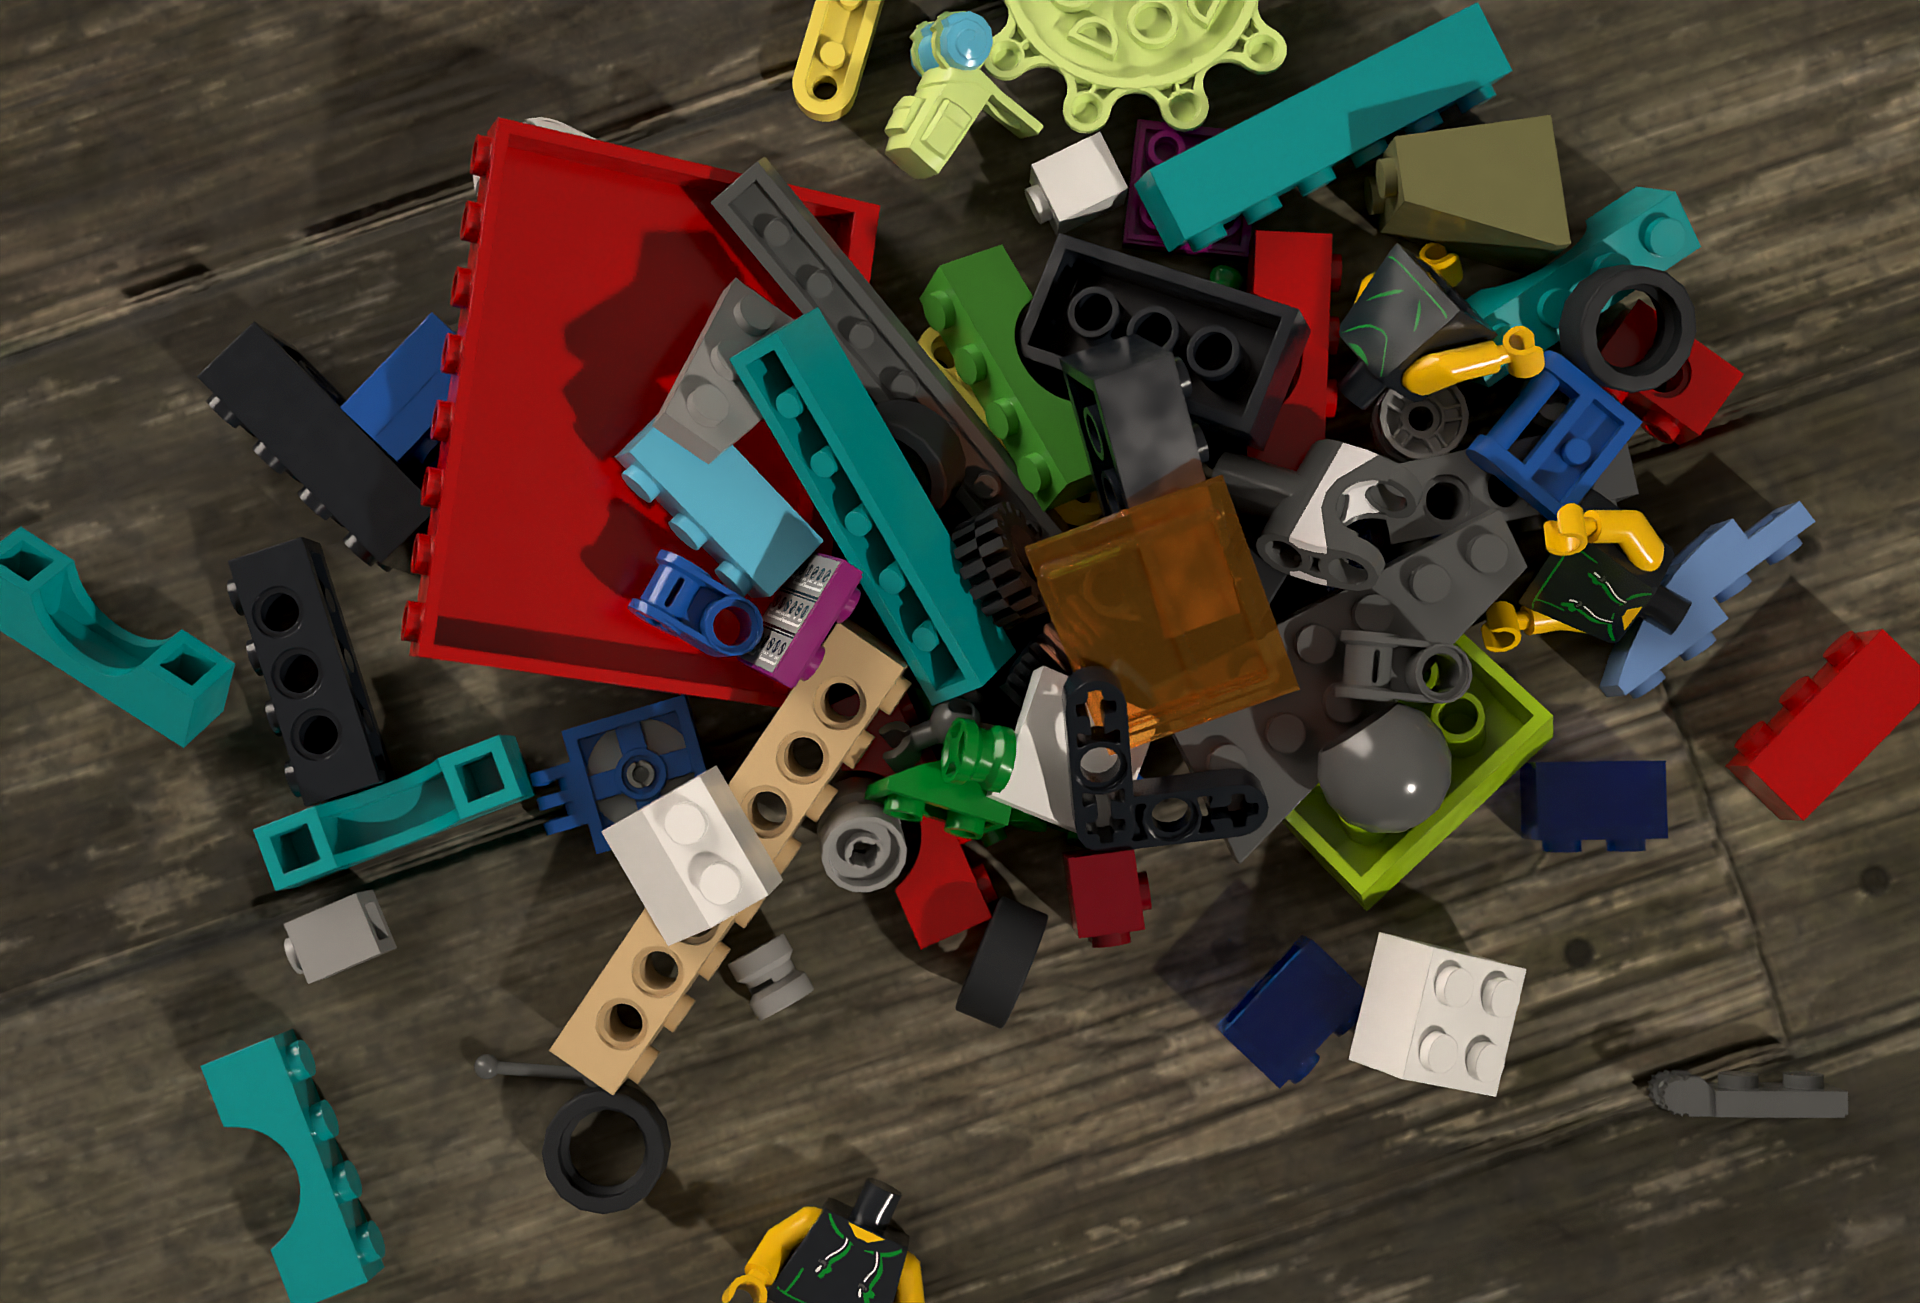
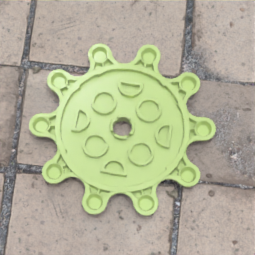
(1133, 49)

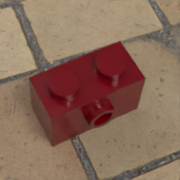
(1105, 895)

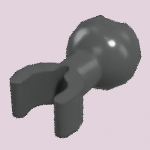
(915, 739)

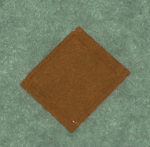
(1168, 608)

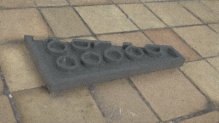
(1420, 596)

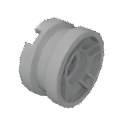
(1402, 442)

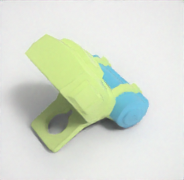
(949, 95)

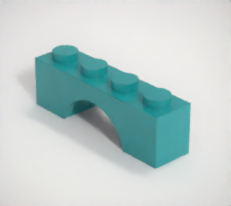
(1636, 229)
(165, 683)
(395, 813)
(274, 1093)

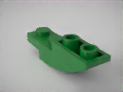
(962, 807)

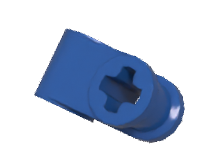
(685, 603)

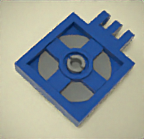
(622, 766)

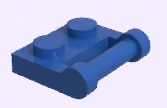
(1571, 450)

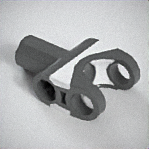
(1313, 506)

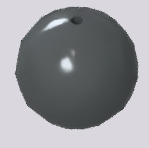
(1387, 770)

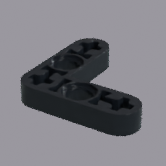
(1133, 800)

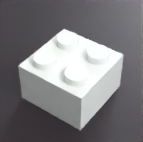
(1437, 1015)

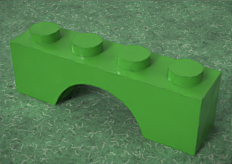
(976, 314)

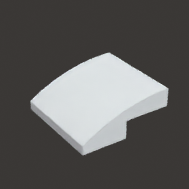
(1040, 769)

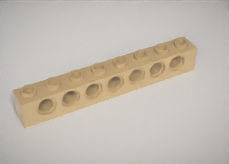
(595, 1037)

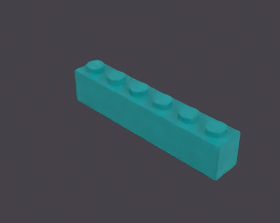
(1322, 128)
(872, 505)

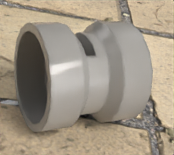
(771, 977)

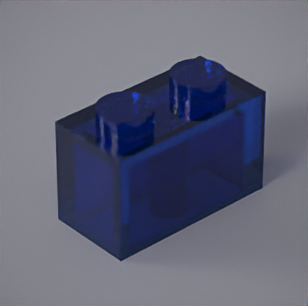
(1594, 802)
(1293, 1012)

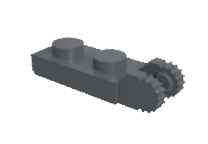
(1743, 1096)

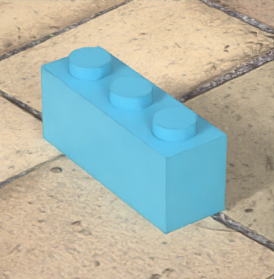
(722, 509)

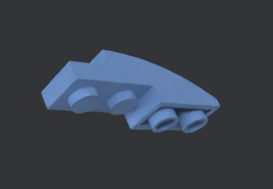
(1704, 569)

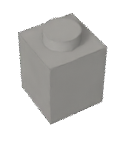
(338, 936)

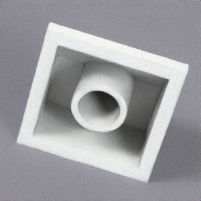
(693, 857)

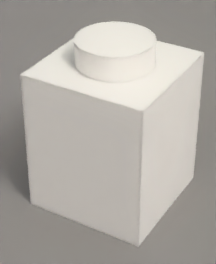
(1076, 185)

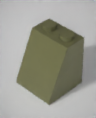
(1476, 191)

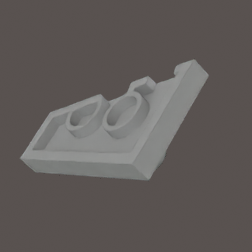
(708, 401)

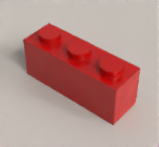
(1828, 723)

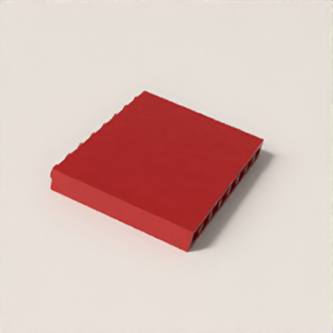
(568, 338)

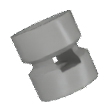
(859, 841)

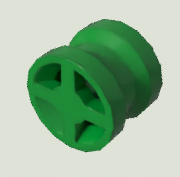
(978, 755)

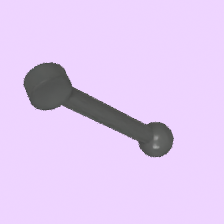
(488, 1067)

